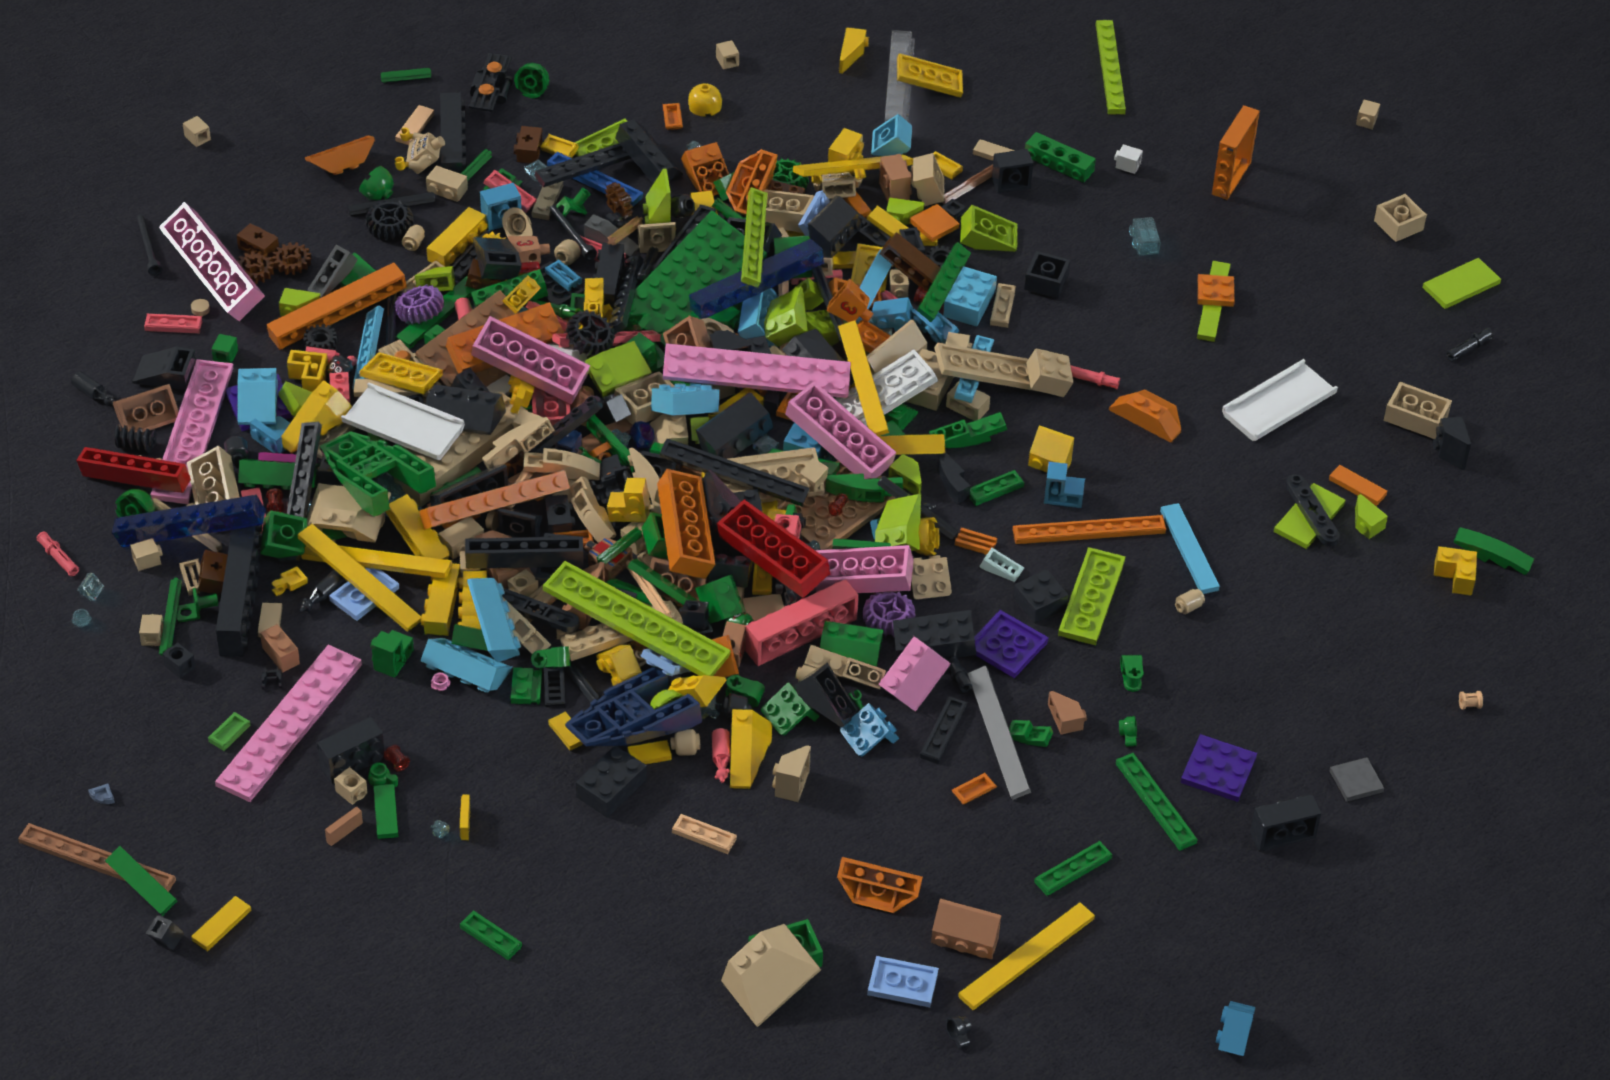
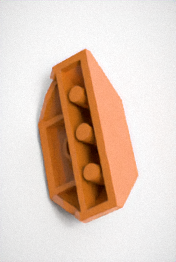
(343, 156)
(752, 172)
(1149, 413)
(878, 885)

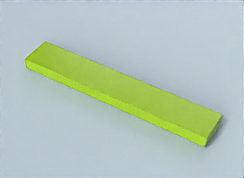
(1211, 313)

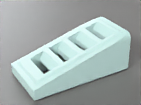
(991, 562)

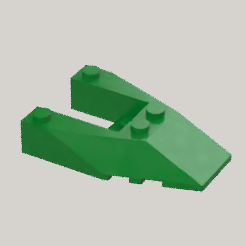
(359, 460)

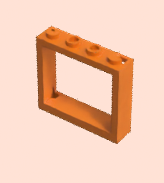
(1233, 164)

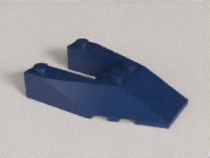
(626, 717)

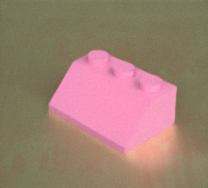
(914, 674)

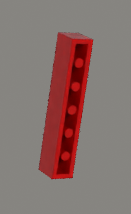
(134, 470)

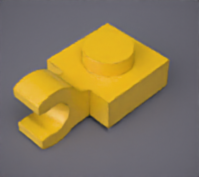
(290, 579)

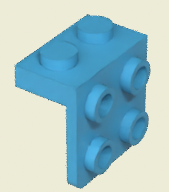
(937, 328)
(269, 434)
(868, 729)

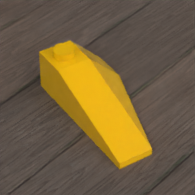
(322, 406)
(748, 746)

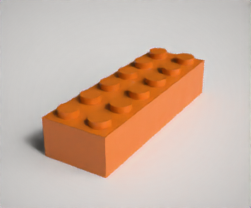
(537, 322)
(686, 524)

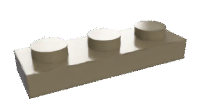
(547, 197)

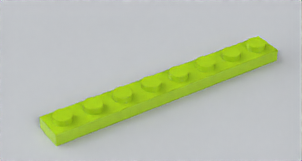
(1110, 67)
(754, 237)

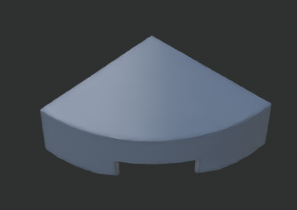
(102, 794)

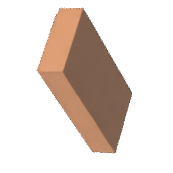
(343, 826)

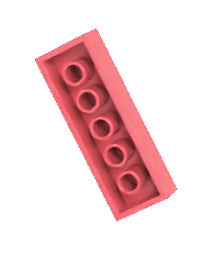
(800, 622)

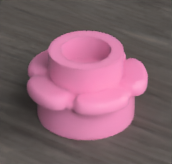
(440, 682)

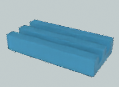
(561, 277)

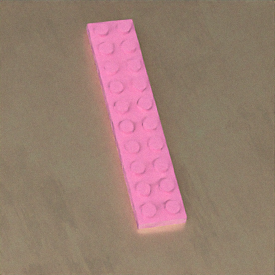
(754, 370)
(196, 420)
(288, 723)

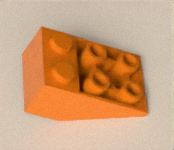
(704, 167)

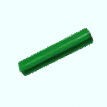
(406, 75)
(477, 163)
(620, 546)

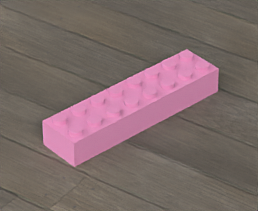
(212, 261)

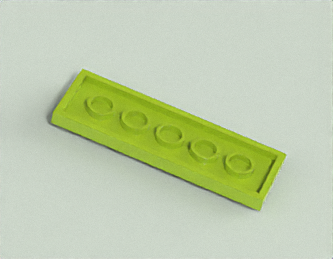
(1091, 596)

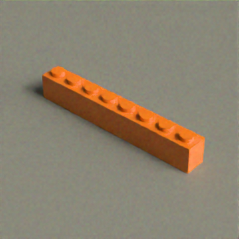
(337, 305)
(494, 499)

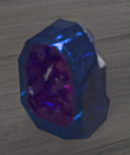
(642, 434)

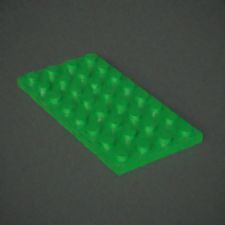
(702, 258)

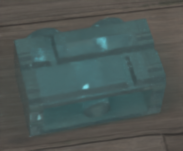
(1145, 236)

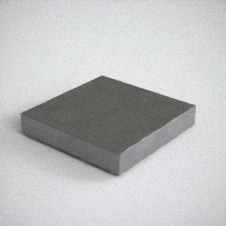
(1356, 779)

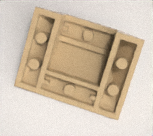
(338, 510)
(768, 972)

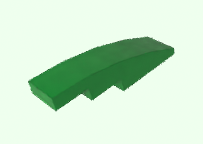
(1493, 549)

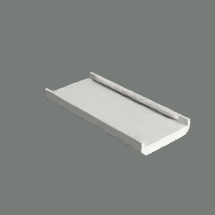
(894, 384)
(1277, 400)
(404, 421)

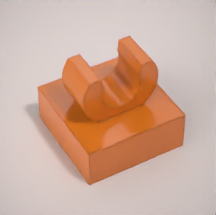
(601, 451)

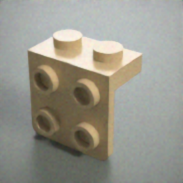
(930, 578)

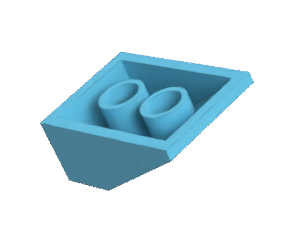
(257, 395)

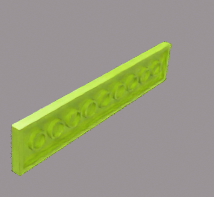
(636, 620)

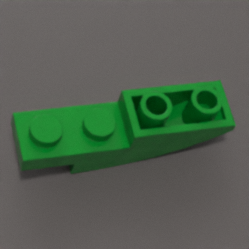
(973, 433)
(858, 488)

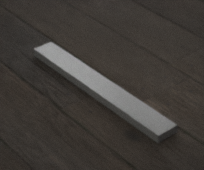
(999, 733)

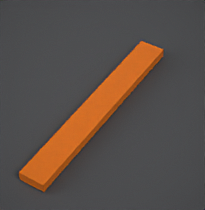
(1089, 529)

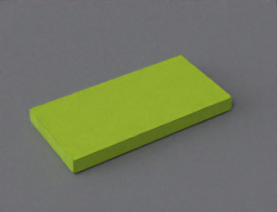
(598, 140)
(1461, 283)
(1296, 527)

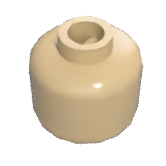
(567, 252)
(686, 742)

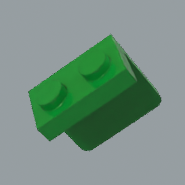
(787, 709)

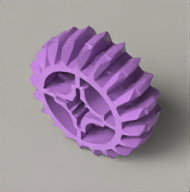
(419, 304)
(884, 608)

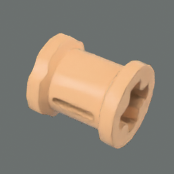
(1470, 700)

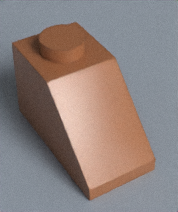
(1066, 713)

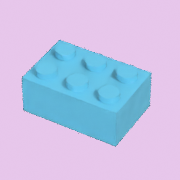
(970, 296)
(685, 399)

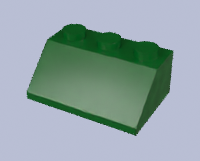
(852, 641)

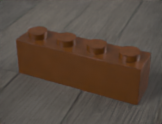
(910, 261)

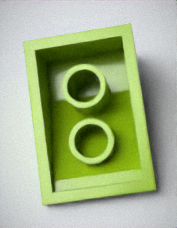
(658, 201)
(987, 231)
(786, 317)
(617, 368)
(900, 522)

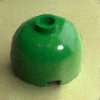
(532, 80)
(378, 185)
(134, 502)

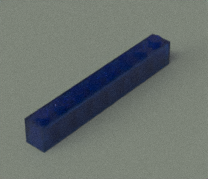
(774, 272)
(189, 520)

